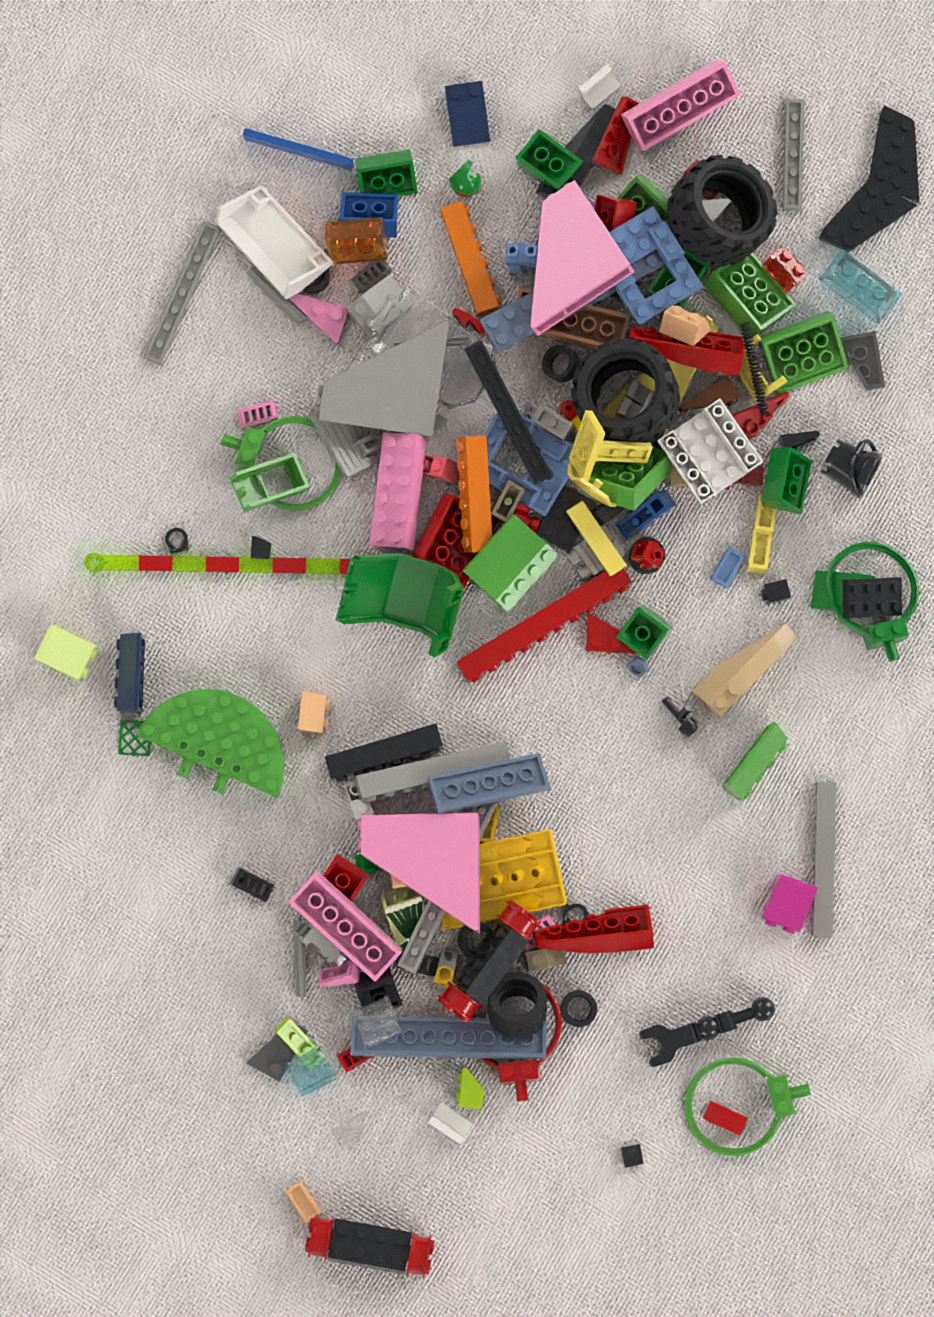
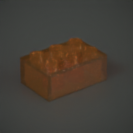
(356, 240)

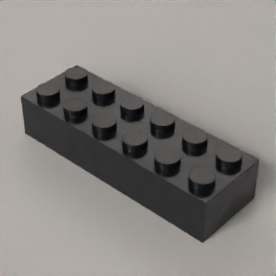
(384, 752)

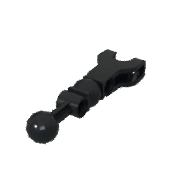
(705, 1028)

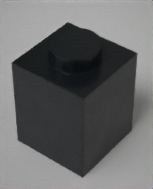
(775, 592)

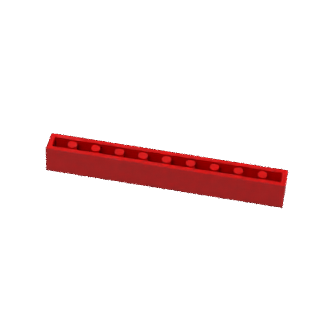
(542, 623)

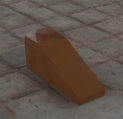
(722, 389)

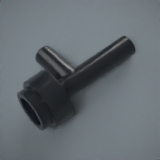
(688, 726)

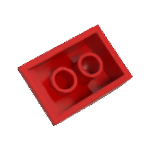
(346, 876)

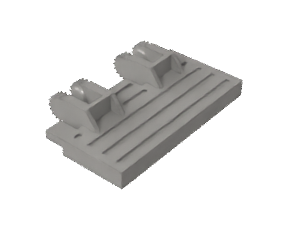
(345, 447)

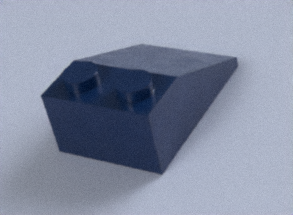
(467, 113)

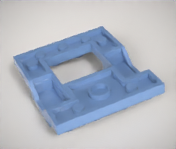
(638, 239)
(555, 454)

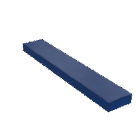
(298, 149)

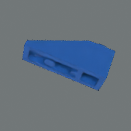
(646, 514)

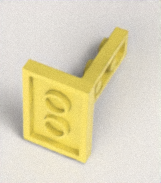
(591, 448)

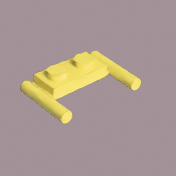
(746, 377)

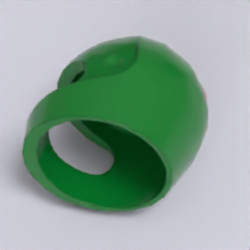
(464, 181)

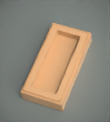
(303, 1201)

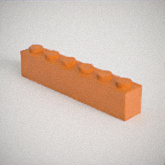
(469, 258)
(474, 492)

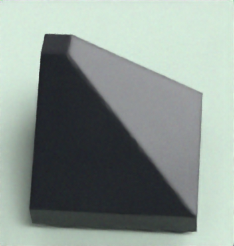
(260, 548)
(632, 1155)

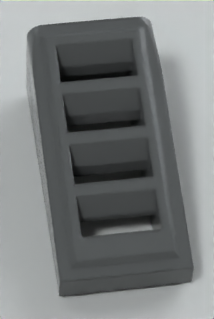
(367, 270)

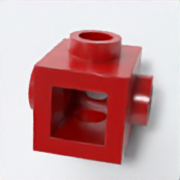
(648, 554)

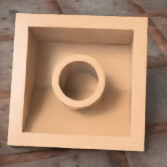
(684, 325)
(313, 713)

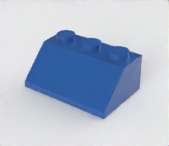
(371, 206)

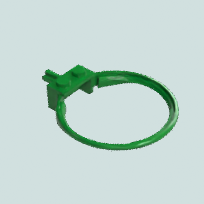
(882, 633)

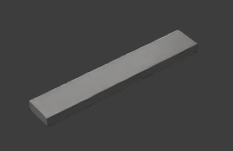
(793, 155)

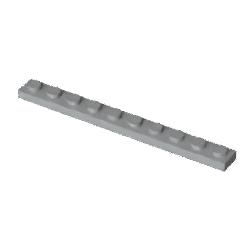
(432, 914)

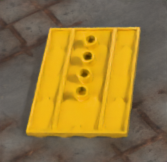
(518, 870)

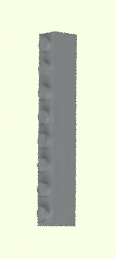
(416, 774)

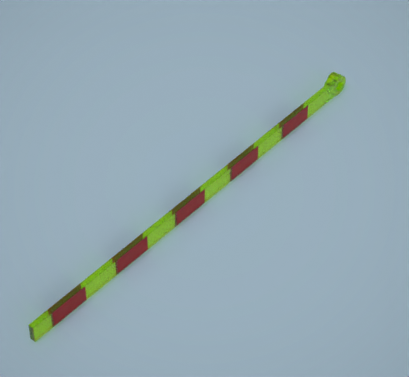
(217, 564)

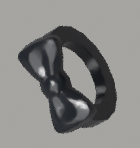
(184, 547)
(567, 907)

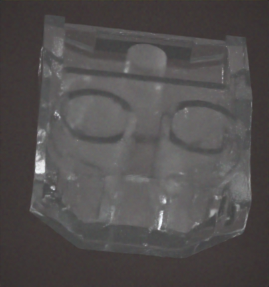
(376, 1022)

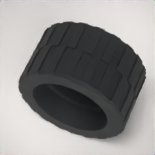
(518, 1024)

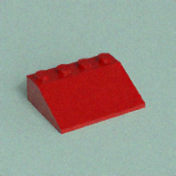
(443, 538)

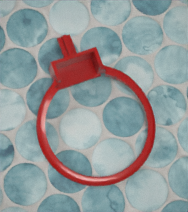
(527, 1070)

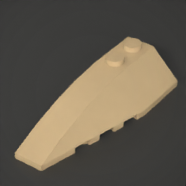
(737, 673)

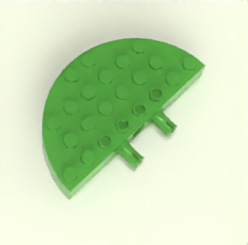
(222, 735)

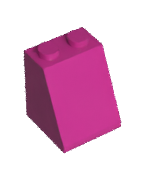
(788, 903)

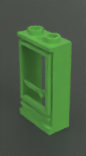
(246, 493)

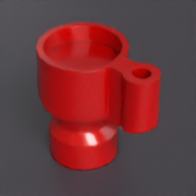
(522, 513)

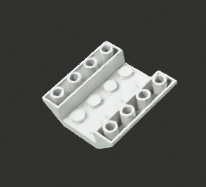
(710, 451)

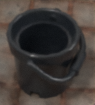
(852, 466)

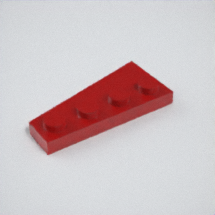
(616, 140)

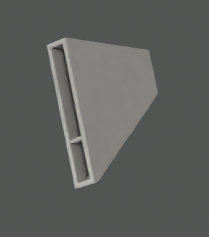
(390, 389)

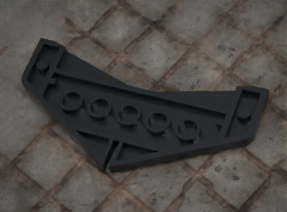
(880, 198)

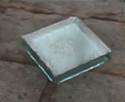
(310, 1071)

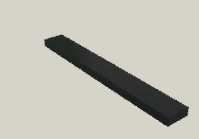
(508, 412)

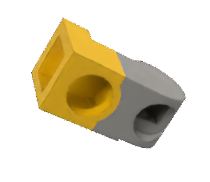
(446, 967)

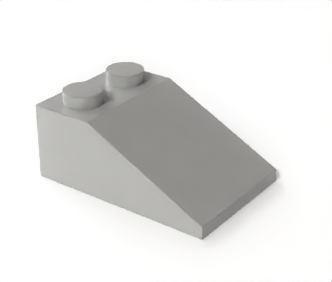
(370, 302)

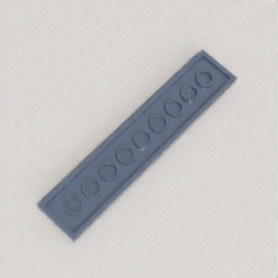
(512, 322)
(451, 1039)

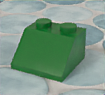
(644, 631)

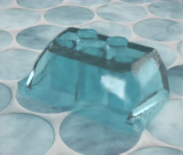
(860, 286)

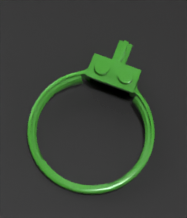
(248, 451)
(781, 1097)

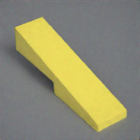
(596, 538)
(761, 538)

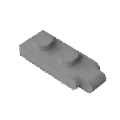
(550, 421)

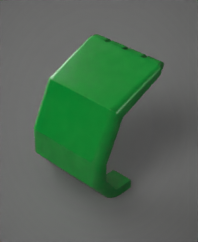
(402, 593)

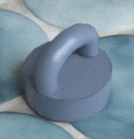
(638, 666)

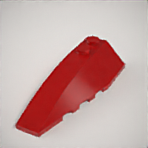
(712, 353)
(609, 932)

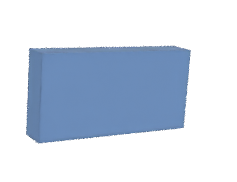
(727, 567)

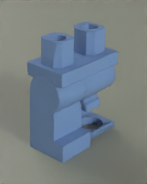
(521, 257)

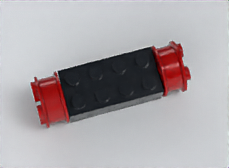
(489, 962)
(369, 1246)

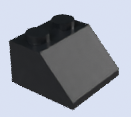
(372, 991)

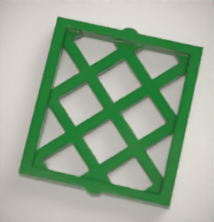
(121, 737)

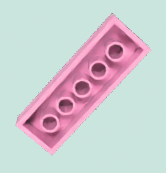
(680, 104)
(398, 491)
(346, 926)

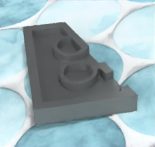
(865, 358)
(273, 1057)

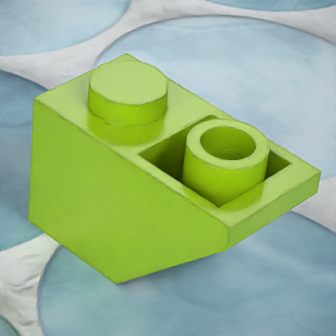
(470, 1092)

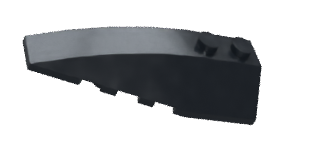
(584, 146)

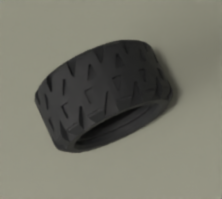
(744, 188)
(626, 356)

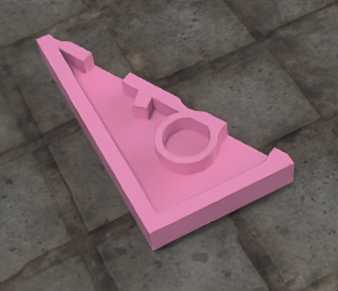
(326, 316)

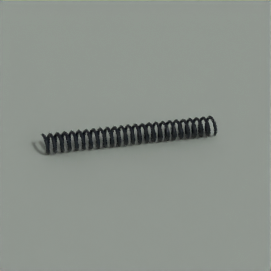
(756, 384)

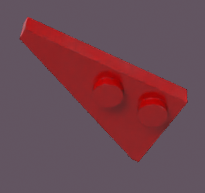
(750, 419)
(602, 637)

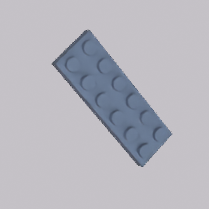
(488, 783)

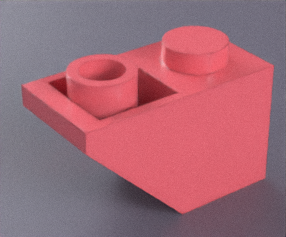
(441, 469)

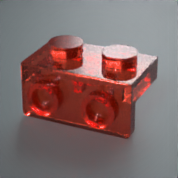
(785, 268)

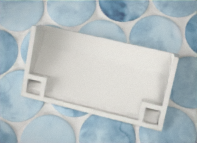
(272, 241)

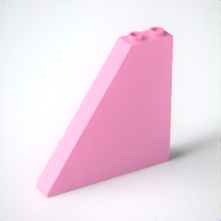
(573, 258)
(431, 856)

